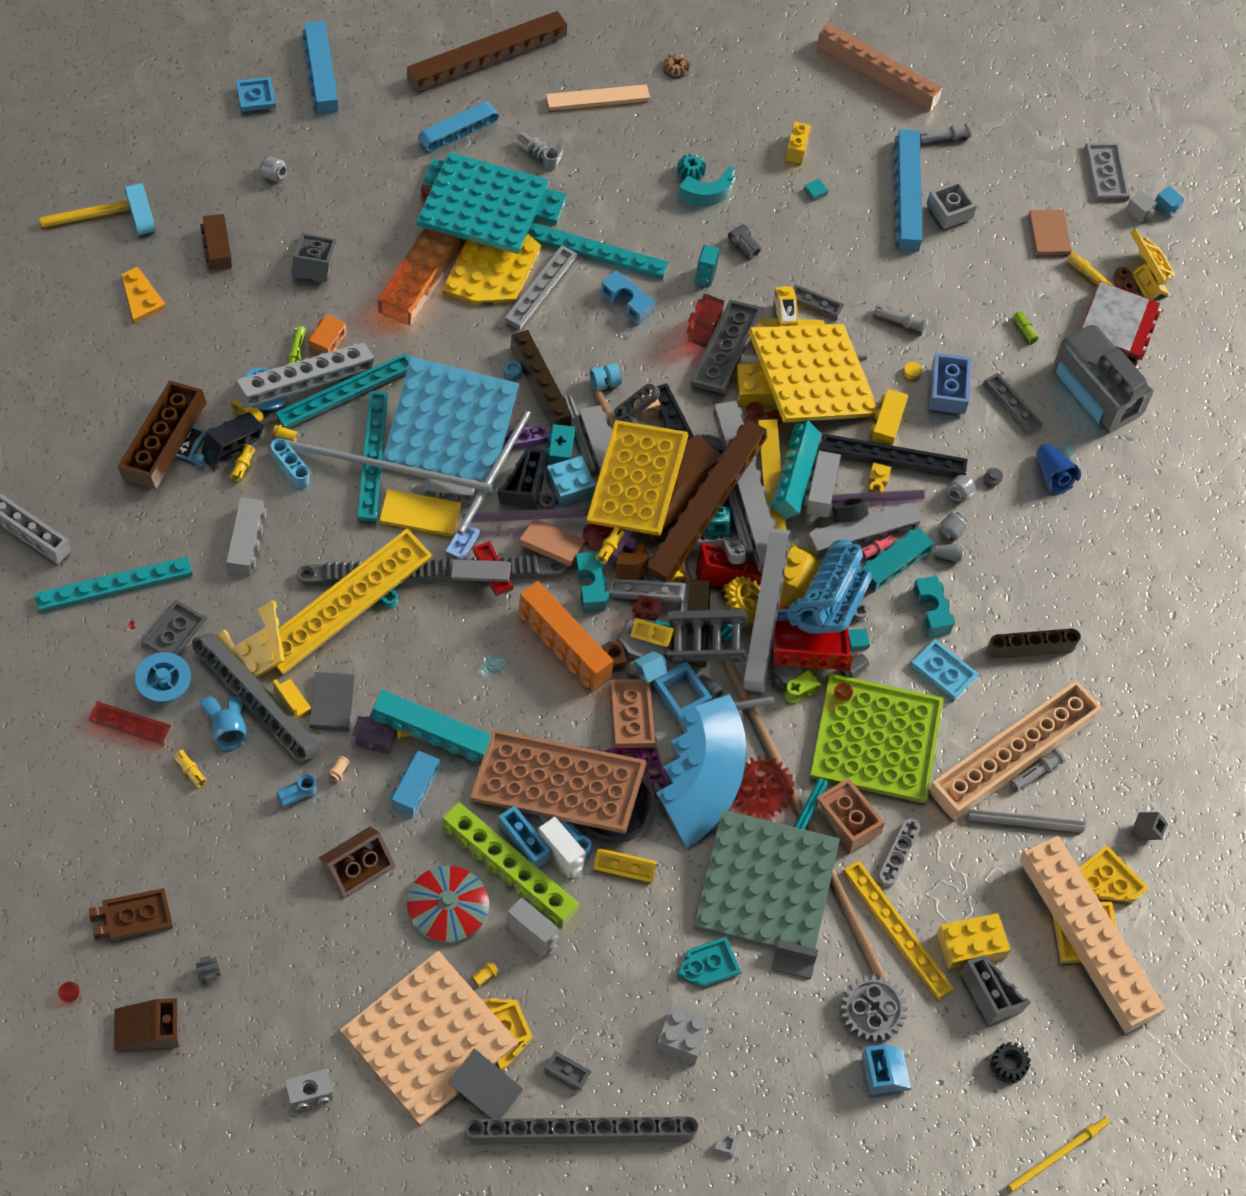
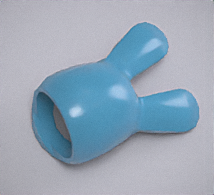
(225, 720)

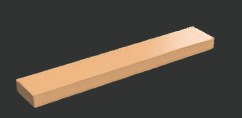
(597, 97)

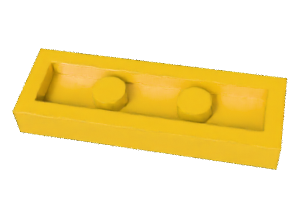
(625, 865)

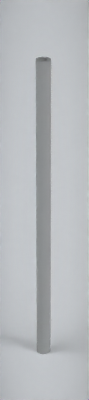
(494, 471)

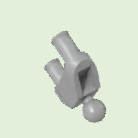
(636, 648)

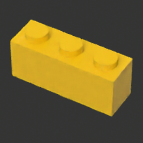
(888, 417)

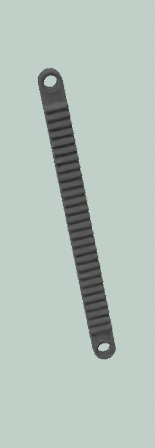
(433, 571)

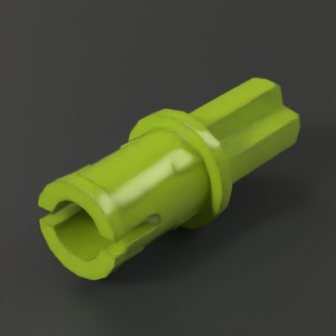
(1025, 327)

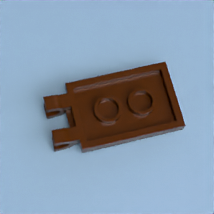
(132, 915)

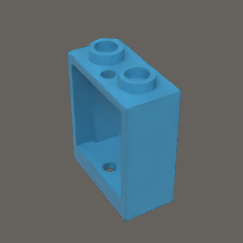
(674, 676)

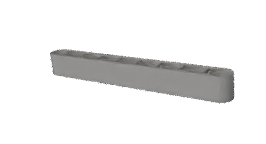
(767, 610)

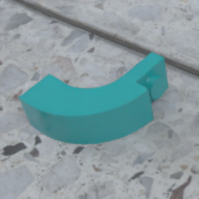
(704, 193)

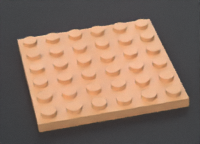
(424, 1034)

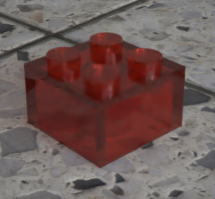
(704, 320)

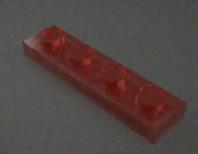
(130, 723)

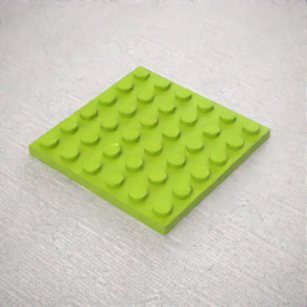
(878, 739)

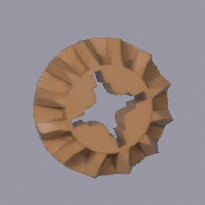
(676, 70)

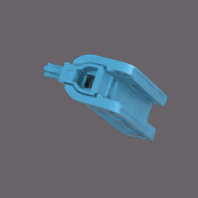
(831, 592)

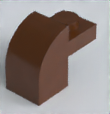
(633, 565)

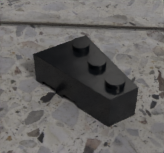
(526, 480)

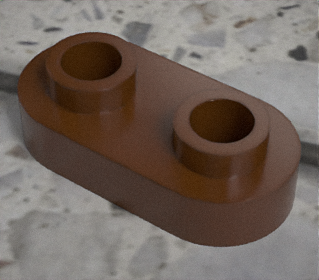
(1123, 278)

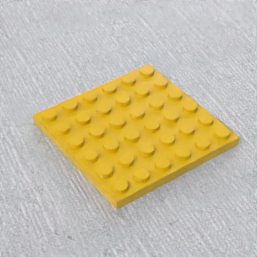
(813, 372)

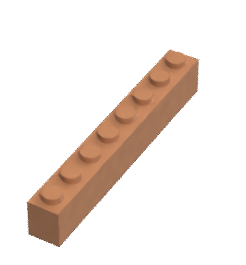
(879, 66)

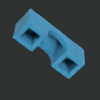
(618, 287)

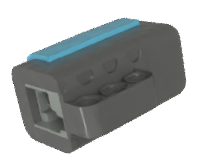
(1102, 378)

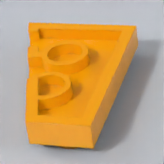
(141, 295)

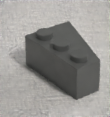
(992, 991)

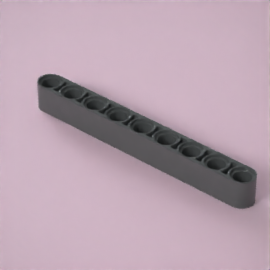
(255, 697)

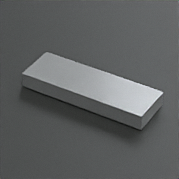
(481, 570)

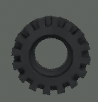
(1018, 1054)

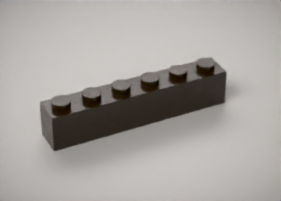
(540, 379)

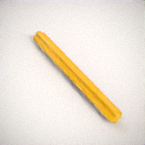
(84, 213)

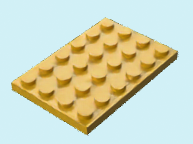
(637, 477)

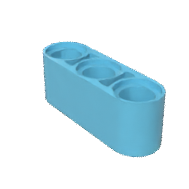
(140, 209)
(293, 470)

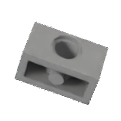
(317, 1081)

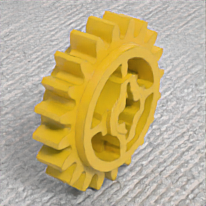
(743, 595)

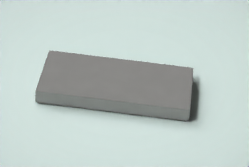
(1107, 171)

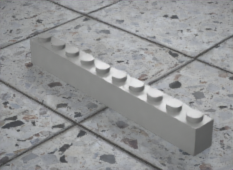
(749, 489)

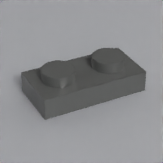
(568, 1070)

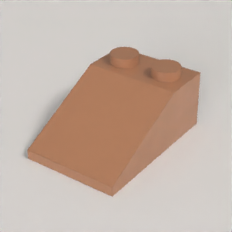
(850, 815)

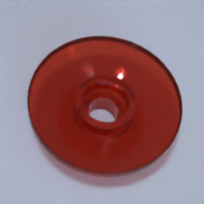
(593, 538)

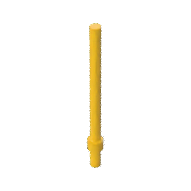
(1089, 1132)

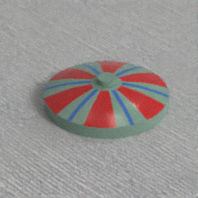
(448, 905)

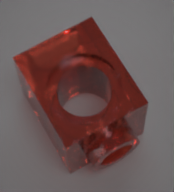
(647, 602)

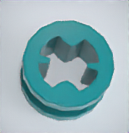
(390, 604)

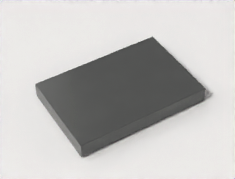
(175, 629)
(332, 701)
(485, 1085)

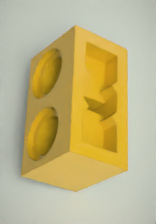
(798, 142)

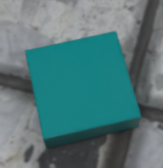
(816, 189)
(858, 639)

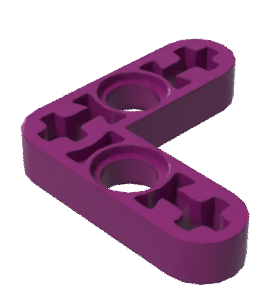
(655, 761)

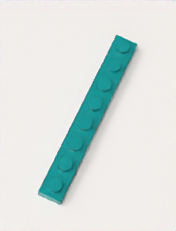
(599, 251)
(343, 391)
(373, 449)
(113, 584)

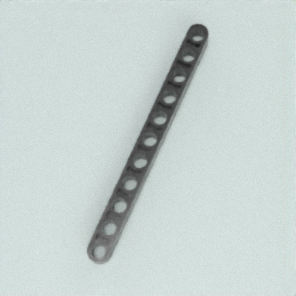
(571, 1135)

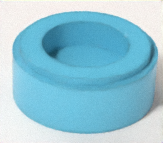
(512, 370)

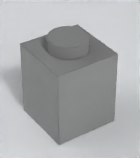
(1141, 206)

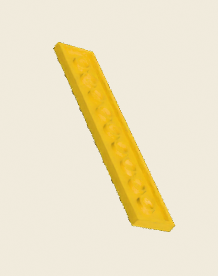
(350, 598)

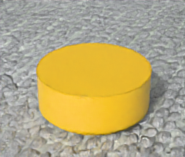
(912, 370)

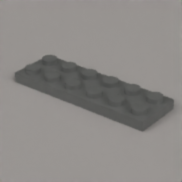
(726, 346)

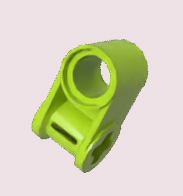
(801, 687)

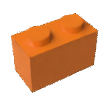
(327, 335)

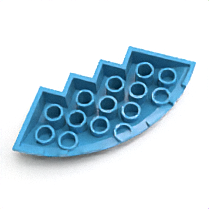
(706, 769)

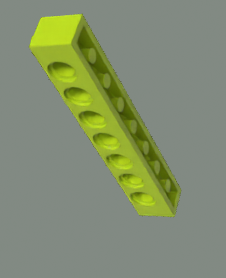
(461, 816)

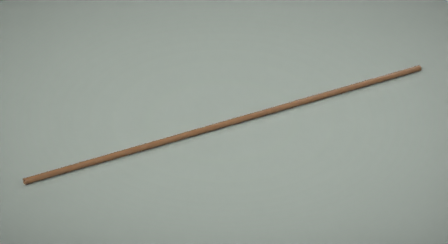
(772, 753)

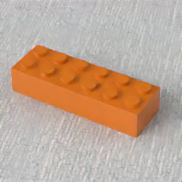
(565, 636)

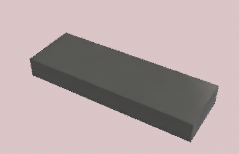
(818, 302)

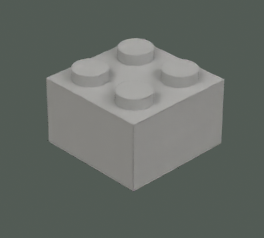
(951, 204)
(683, 1034)

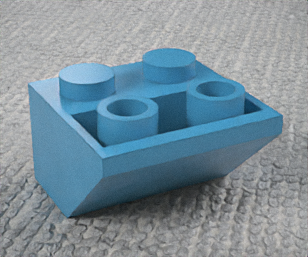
(885, 1069)

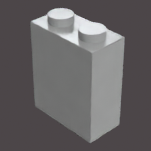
(532, 928)

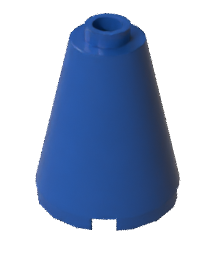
(1057, 469)

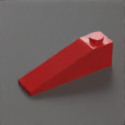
(715, 566)

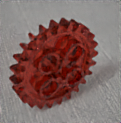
(776, 796)

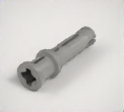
(951, 133)
(908, 321)
(1044, 765)

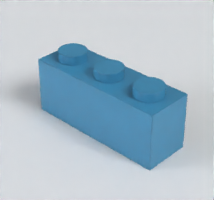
(414, 783)
(523, 837)

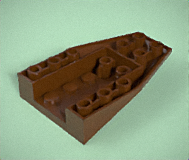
(693, 470)

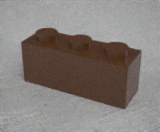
(216, 242)

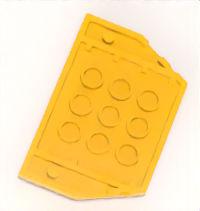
(490, 273)

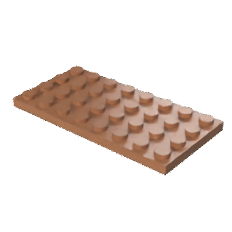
(558, 781)

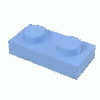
(462, 544)

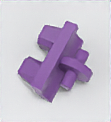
(627, 542)

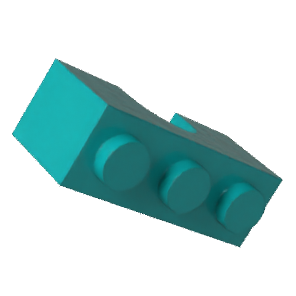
(931, 592)
(592, 596)

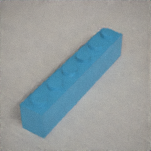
(320, 67)

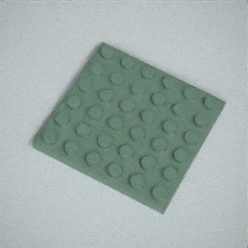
(766, 881)

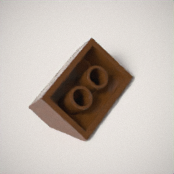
(357, 861)

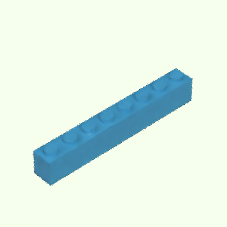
(908, 190)

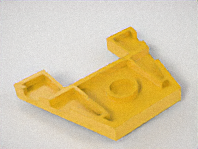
(263, 649)

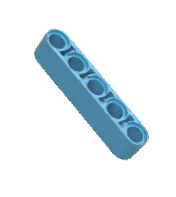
(458, 126)

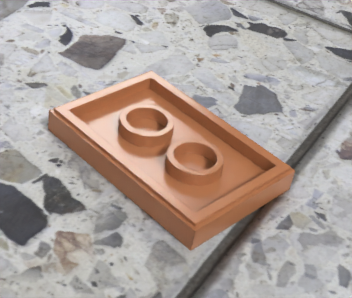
(1050, 232)
(552, 542)

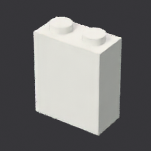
(565, 851)

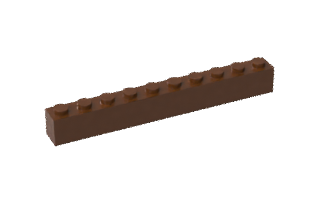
(486, 51)
(707, 501)

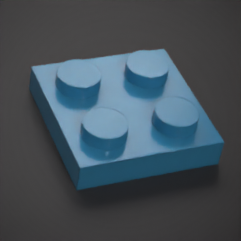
(255, 94)

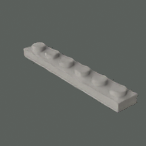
(540, 287)

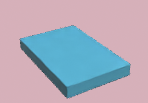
(944, 670)

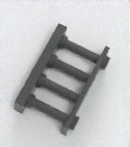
(707, 617)

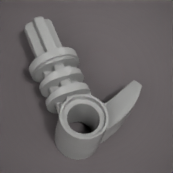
(550, 155)

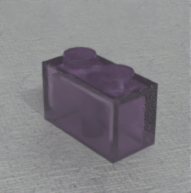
(373, 735)

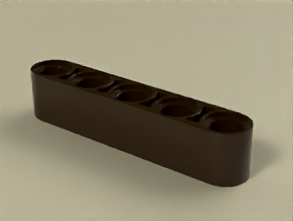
(698, 600)
(1040, 638)

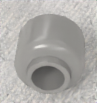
(273, 168)
(961, 488)
(954, 526)

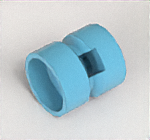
(605, 377)

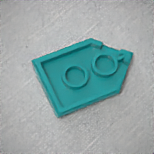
(709, 963)

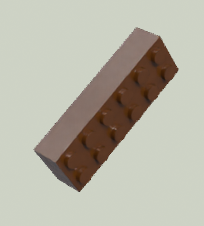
(162, 434)

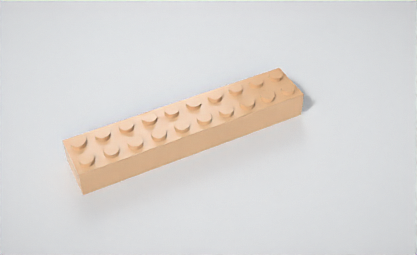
(1014, 750)
(1092, 934)

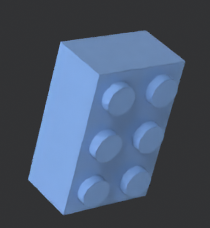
(950, 383)

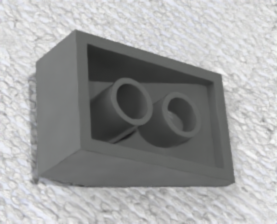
(313, 257)

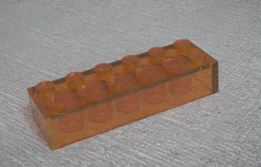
(418, 275)

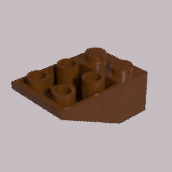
(147, 1025)

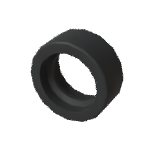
(850, 509)

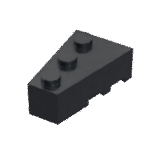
(229, 438)

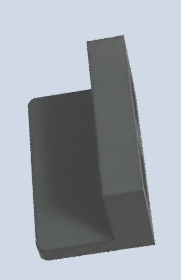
(794, 959)

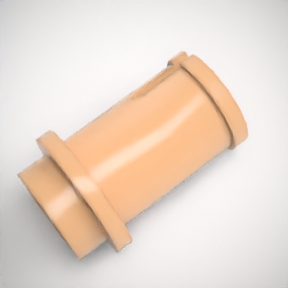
(338, 768)

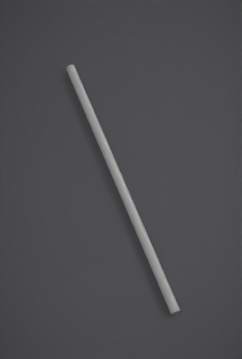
(390, 466)

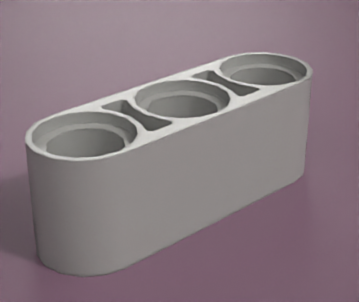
(449, 491)

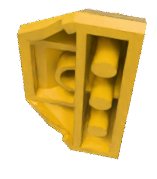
(799, 572)

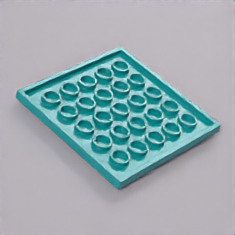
(483, 202)

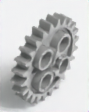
(860, 1021)

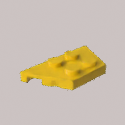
(1154, 257)
(512, 1018)

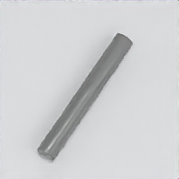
(754, 703)

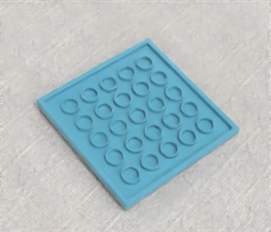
(450, 420)

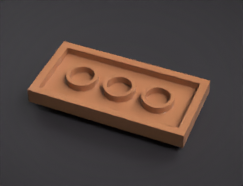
(632, 714)

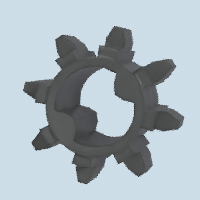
(208, 969)

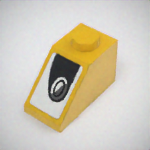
(786, 306)

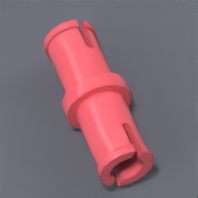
(877, 546)

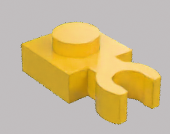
(879, 476)

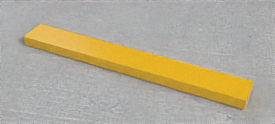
(771, 467)
(898, 930)

